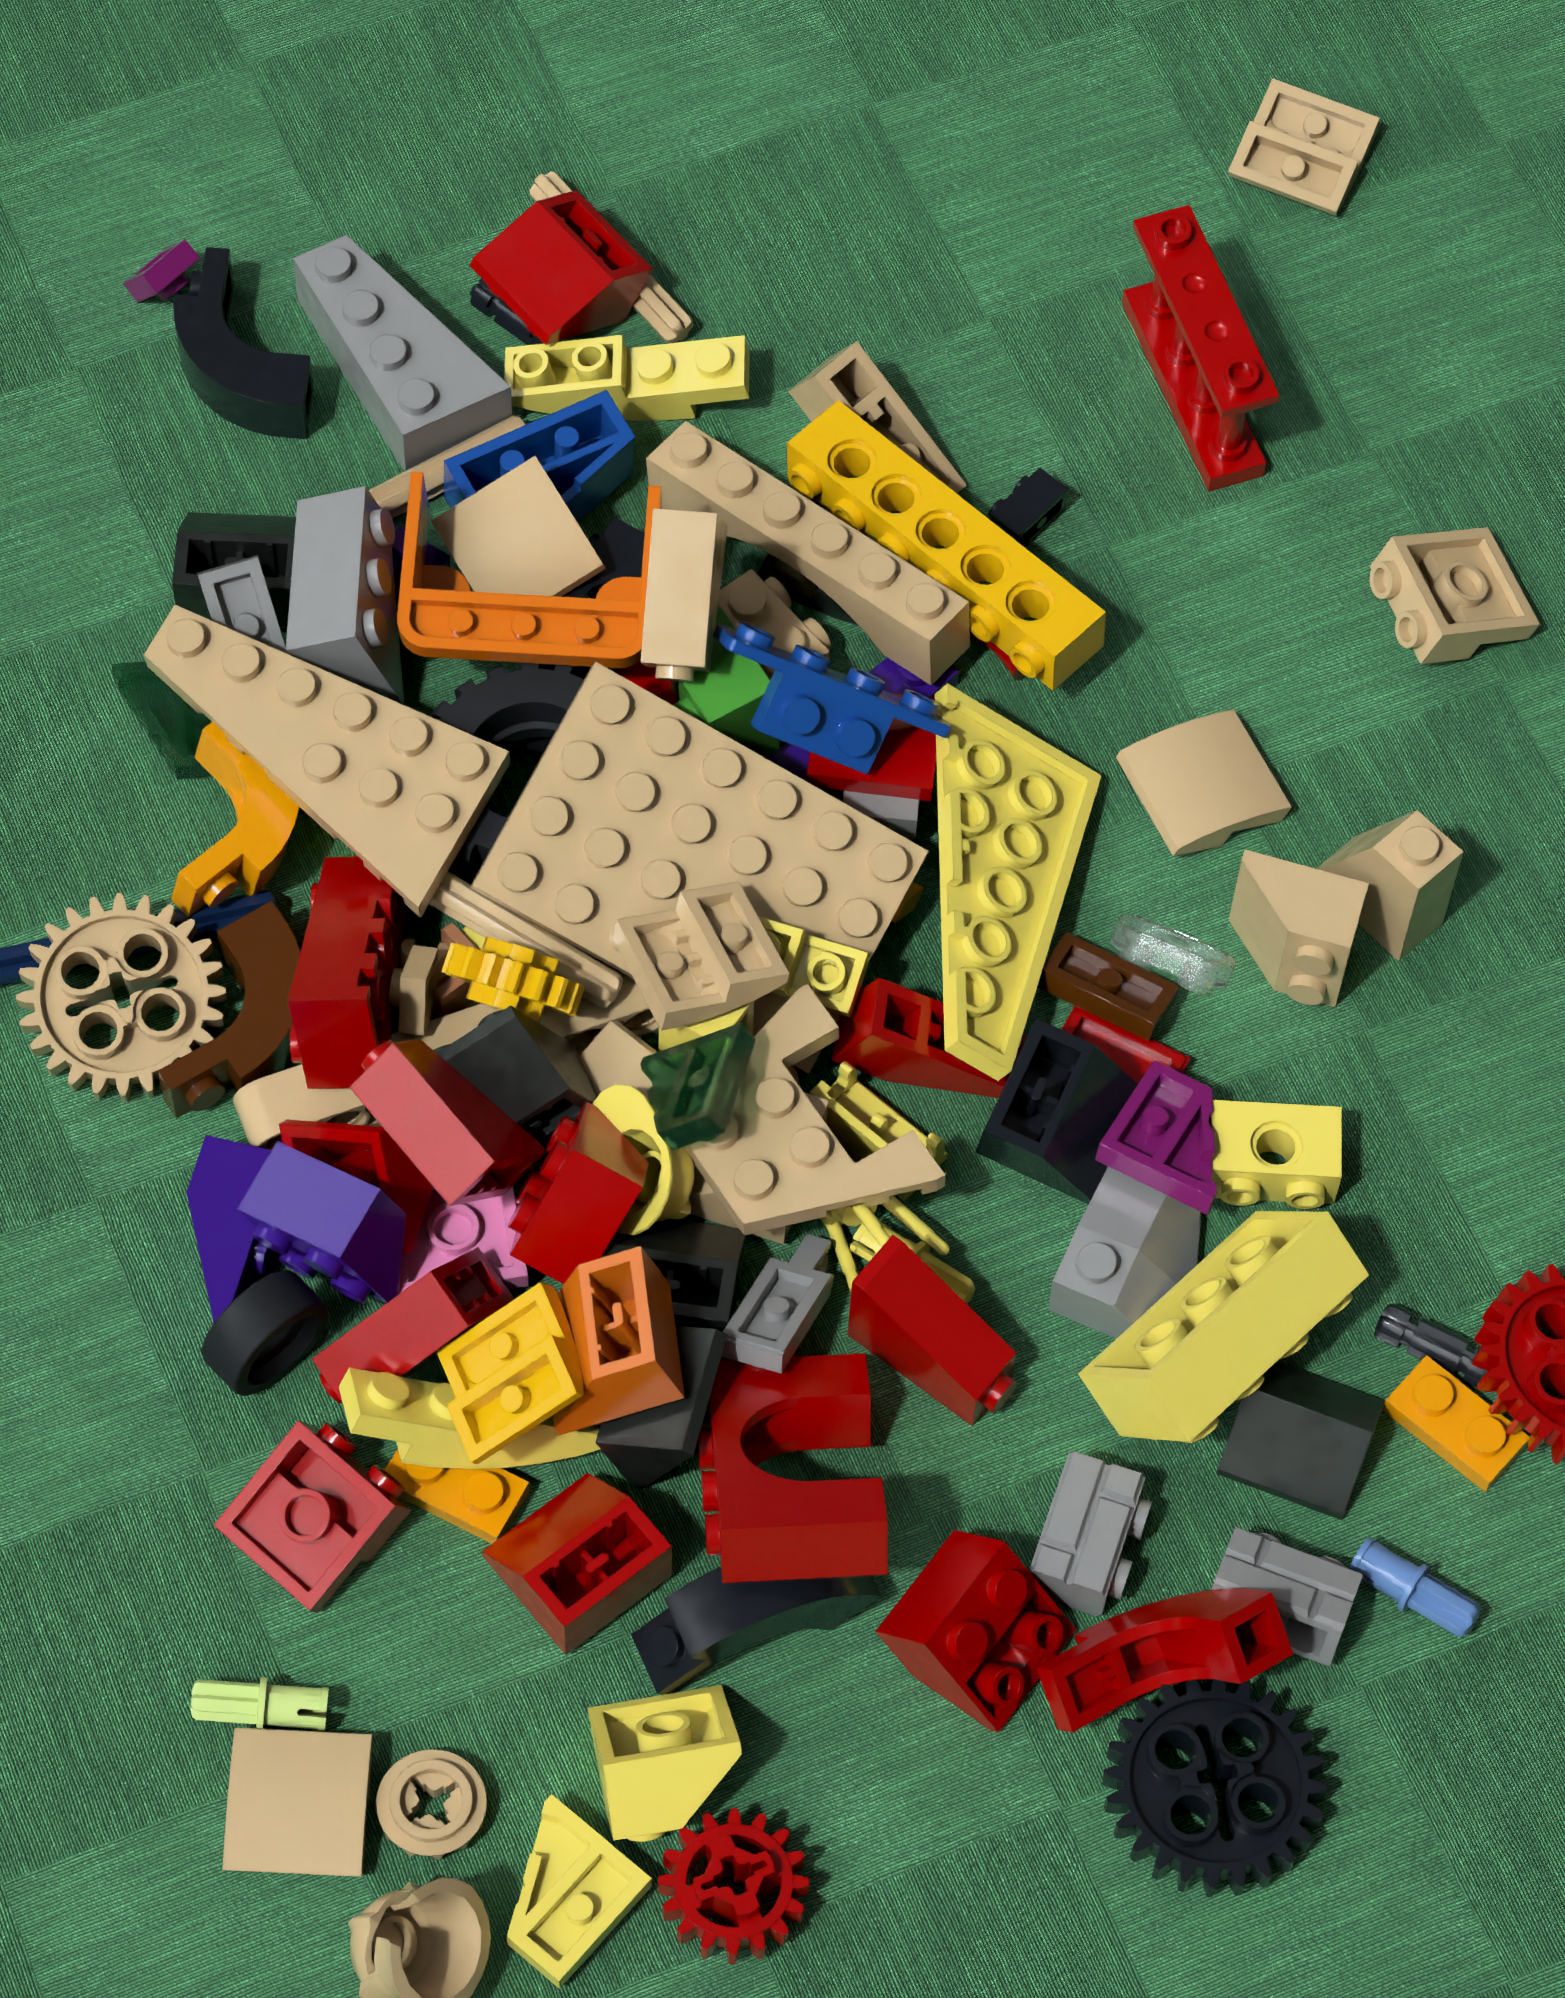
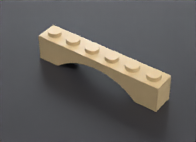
(893, 602)

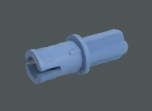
(1415, 1588)

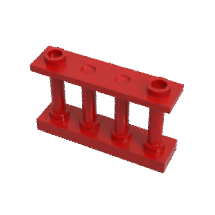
(1199, 348)

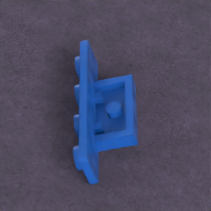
(825, 709)

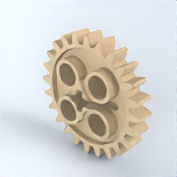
(106, 942)

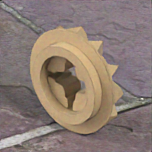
(438, 1774)

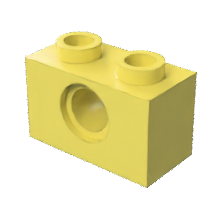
(1302, 1134)

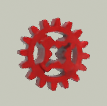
(756, 1871)

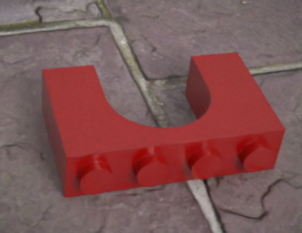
(781, 1525)

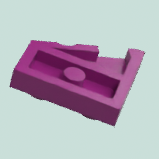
(1165, 1137)

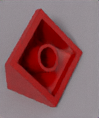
(367, 1155)

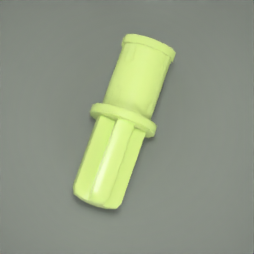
(259, 1704)

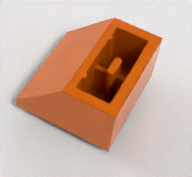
(622, 1337)

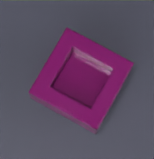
(163, 273)

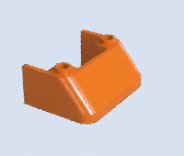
(448, 620)

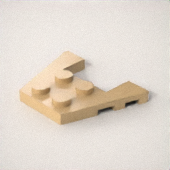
(780, 1156)

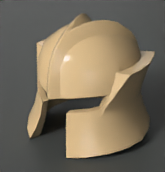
(421, 1942)

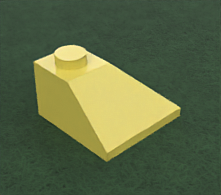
(661, 1758)

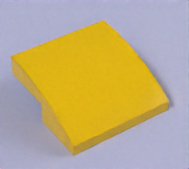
(511, 1372)

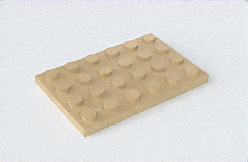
(661, 804)

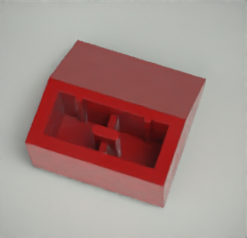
(563, 269)
(577, 1196)
(581, 1560)
(976, 1627)

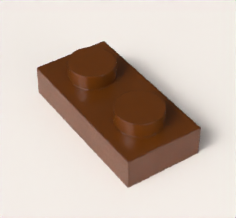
(1107, 986)

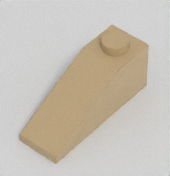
(863, 389)

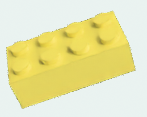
(1224, 1326)

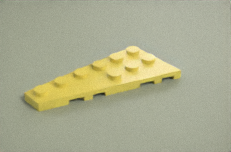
(1006, 856)

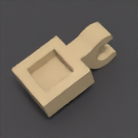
(414, 984)

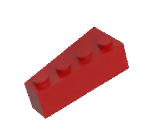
(345, 973)

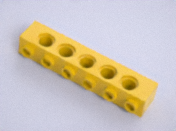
(977, 550)

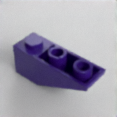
(222, 1233)

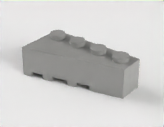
(396, 355)

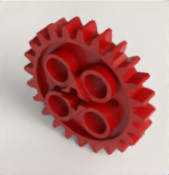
(1525, 1359)

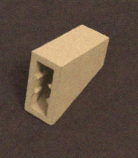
(682, 592)
(1408, 876)

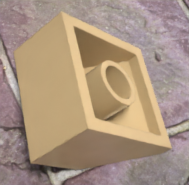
(1297, 924)

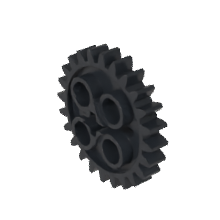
(1155, 1793)

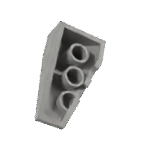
(1124, 1254)

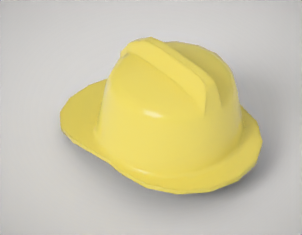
(668, 1173)

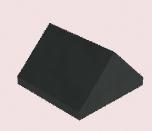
(664, 1436)
(1301, 1439)

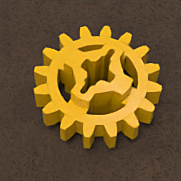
(513, 976)

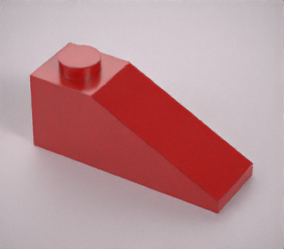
(901, 1041)

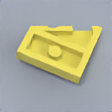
(571, 1894)

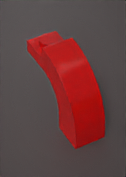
(1166, 1642)

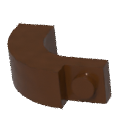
(263, 962)

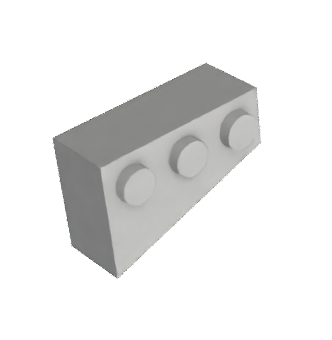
(345, 591)

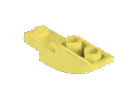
(643, 381)
(425, 1434)

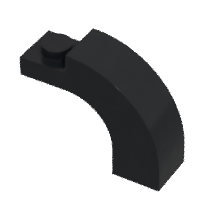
(238, 382)
(717, 1619)

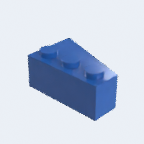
(580, 447)

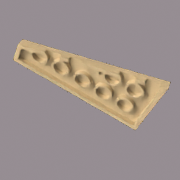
(355, 761)

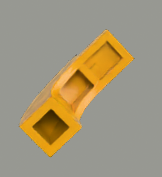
(257, 842)

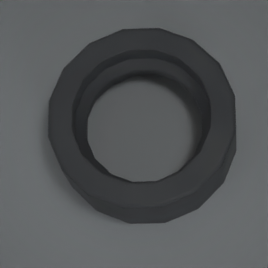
(265, 1332)

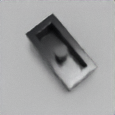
(1030, 507)

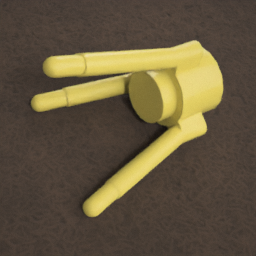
(858, 1214)

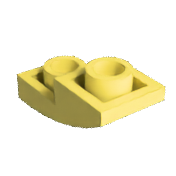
(827, 967)

